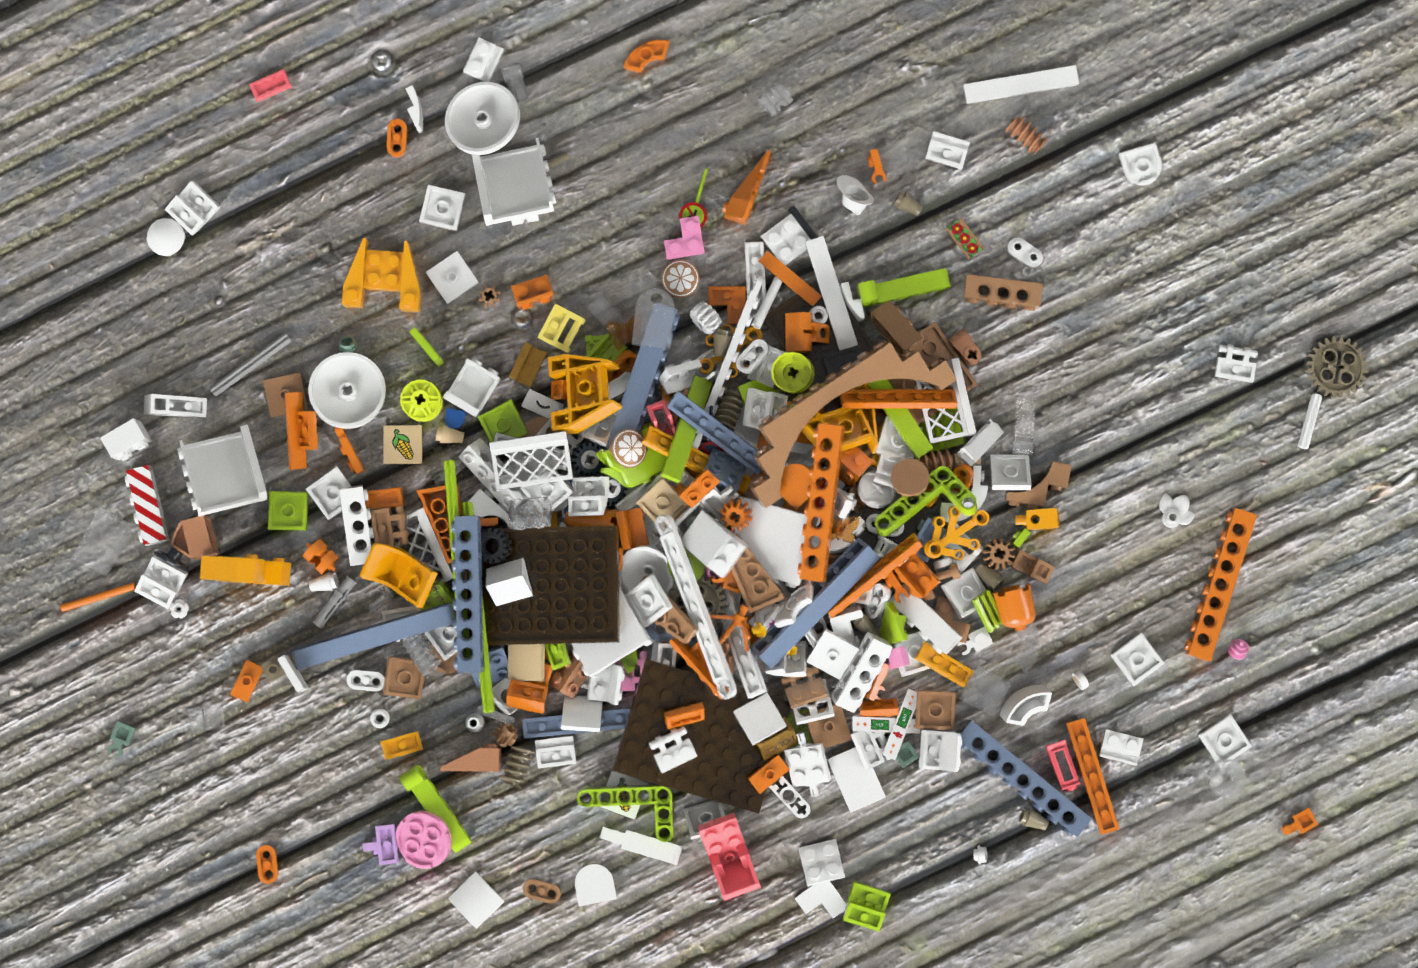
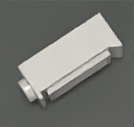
(980, 443)

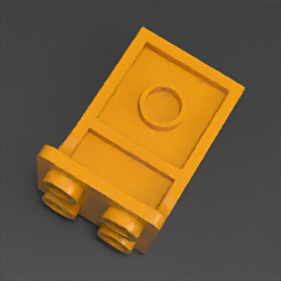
(400, 572)

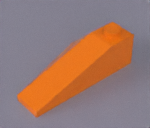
(742, 201)

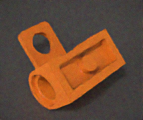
(801, 332)

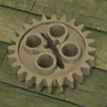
(1353, 370)
(712, 597)

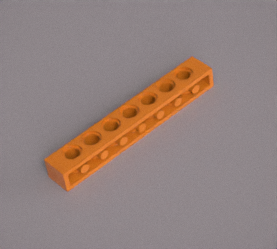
(1246, 521)
(824, 532)

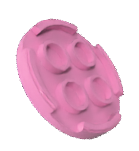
(423, 839)

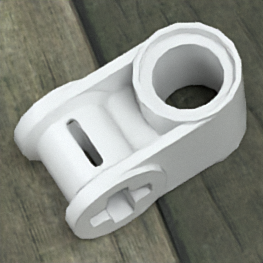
(889, 545)

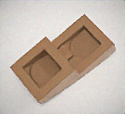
(1032, 566)

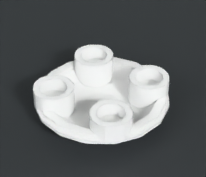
(165, 236)

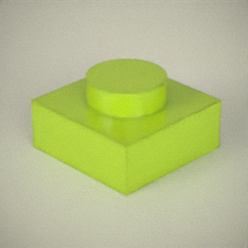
(1019, 537)

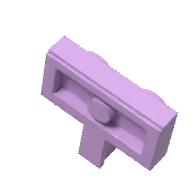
(384, 844)

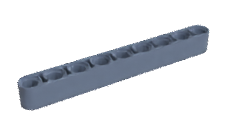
(373, 635)

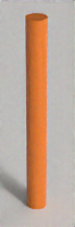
(97, 597)

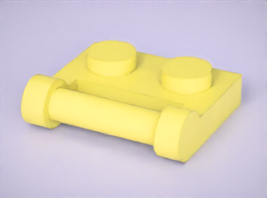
(555, 325)

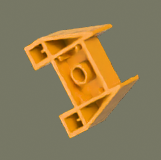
(383, 273)
(586, 391)
(858, 423)
(246, 570)

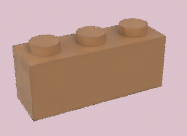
(896, 328)

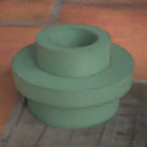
(347, 344)

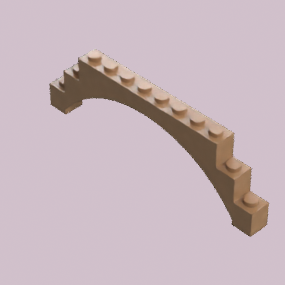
(785, 426)

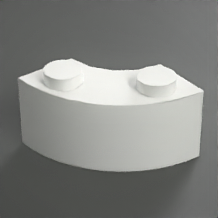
(1025, 703)

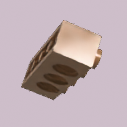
(1032, 290)

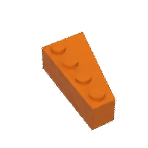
(435, 506)

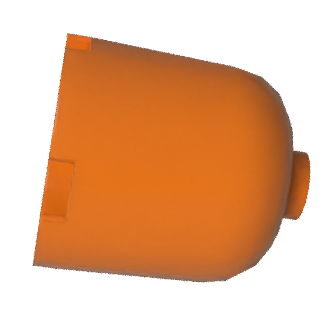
(1015, 606)

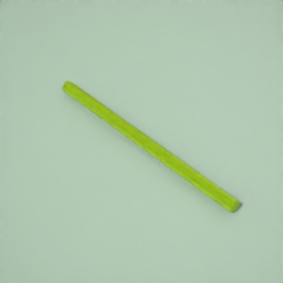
(453, 510)
(485, 677)

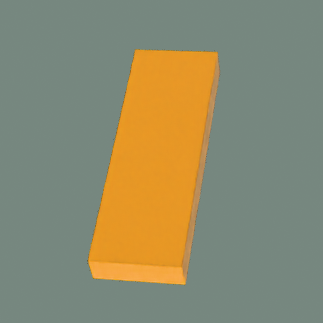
(943, 664)

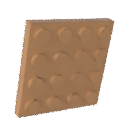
(935, 347)

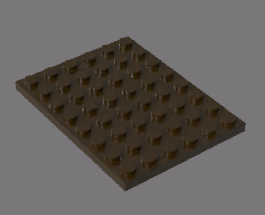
(571, 583)
(721, 745)

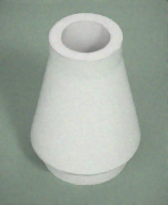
(326, 582)
(480, 722)

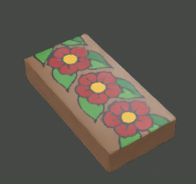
(964, 238)

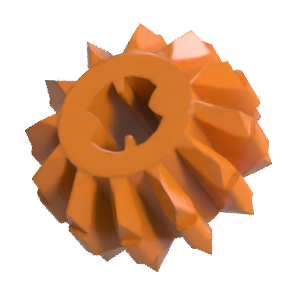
(733, 520)

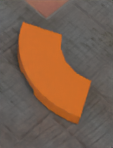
(645, 54)

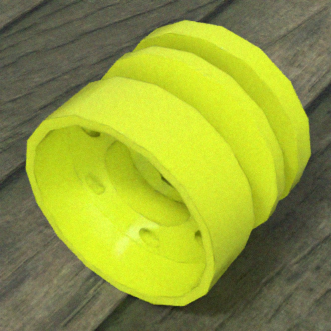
(783, 367)
(427, 410)

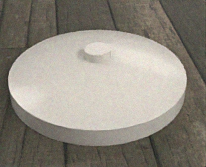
(482, 118)
(347, 390)

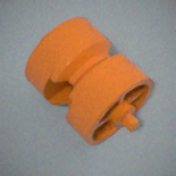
(321, 557)

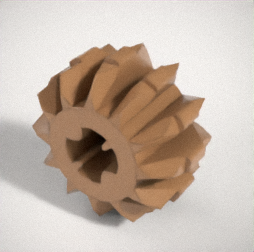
(1000, 547)

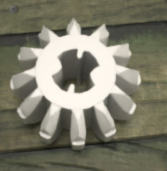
(705, 318)

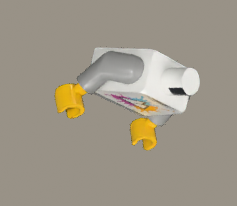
(765, 618)

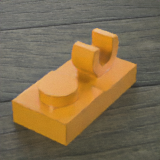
(401, 745)

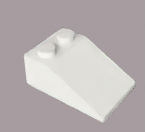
(713, 544)

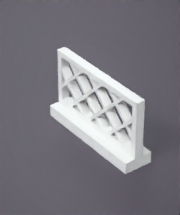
(963, 406)
(527, 444)
(432, 541)

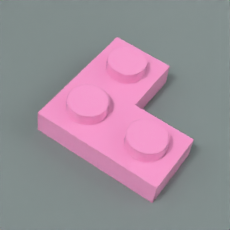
(690, 244)

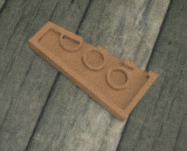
(754, 582)
(676, 622)

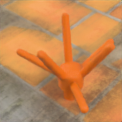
(738, 619)

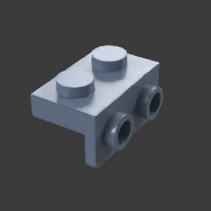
(925, 534)

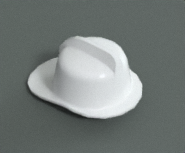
(854, 195)

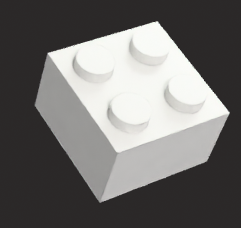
(126, 440)

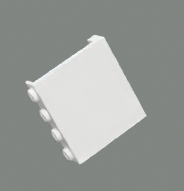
(514, 184)
(222, 472)
(776, 539)
(599, 656)

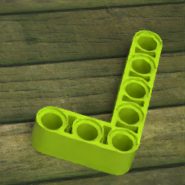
(906, 287)
(925, 498)
(429, 797)
(633, 799)

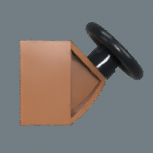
(192, 538)

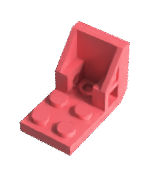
(729, 856)

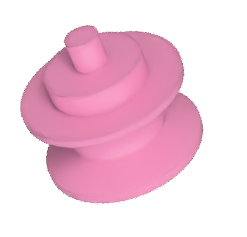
(1238, 649)

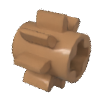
(491, 301)
(505, 735)

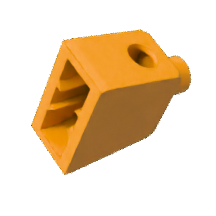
(1048, 519)

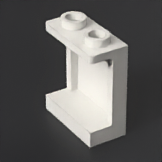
(472, 387)

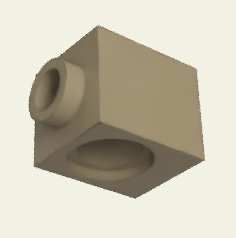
(273, 670)

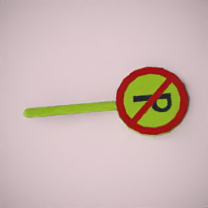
(694, 208)

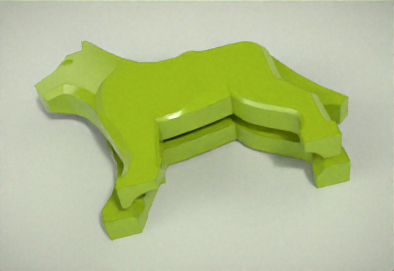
(631, 477)

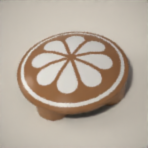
(680, 278)
(628, 448)

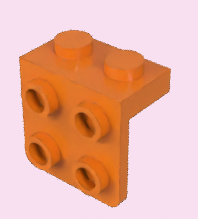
(852, 465)

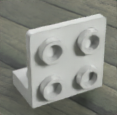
(607, 685)

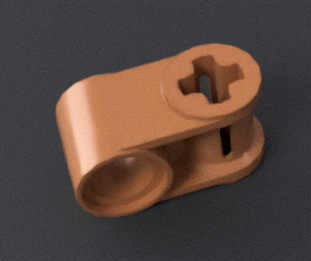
(963, 344)

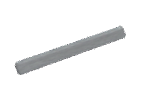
(250, 364)

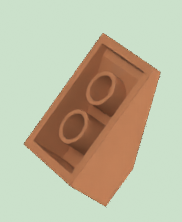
(482, 759)

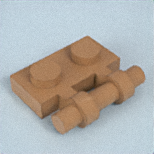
(383, 526)
(804, 692)

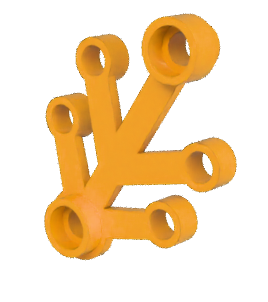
(714, 360)
(952, 534)

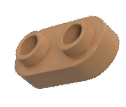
(541, 892)

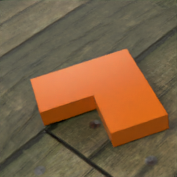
(731, 296)

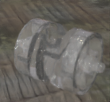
(778, 97)

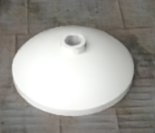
(635, 568)

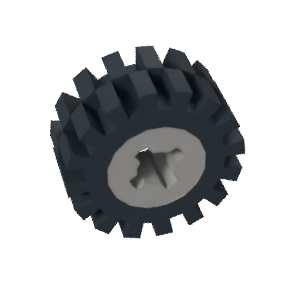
(581, 459)

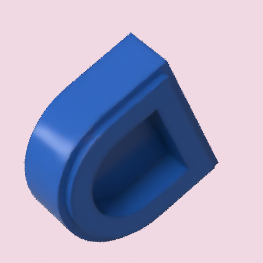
(455, 418)

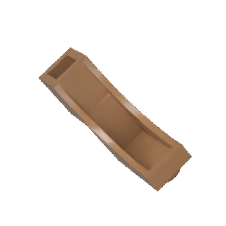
(1056, 477)

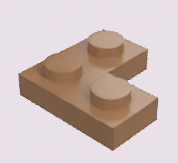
(946, 612)

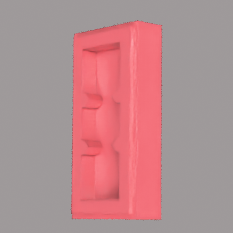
(270, 85)

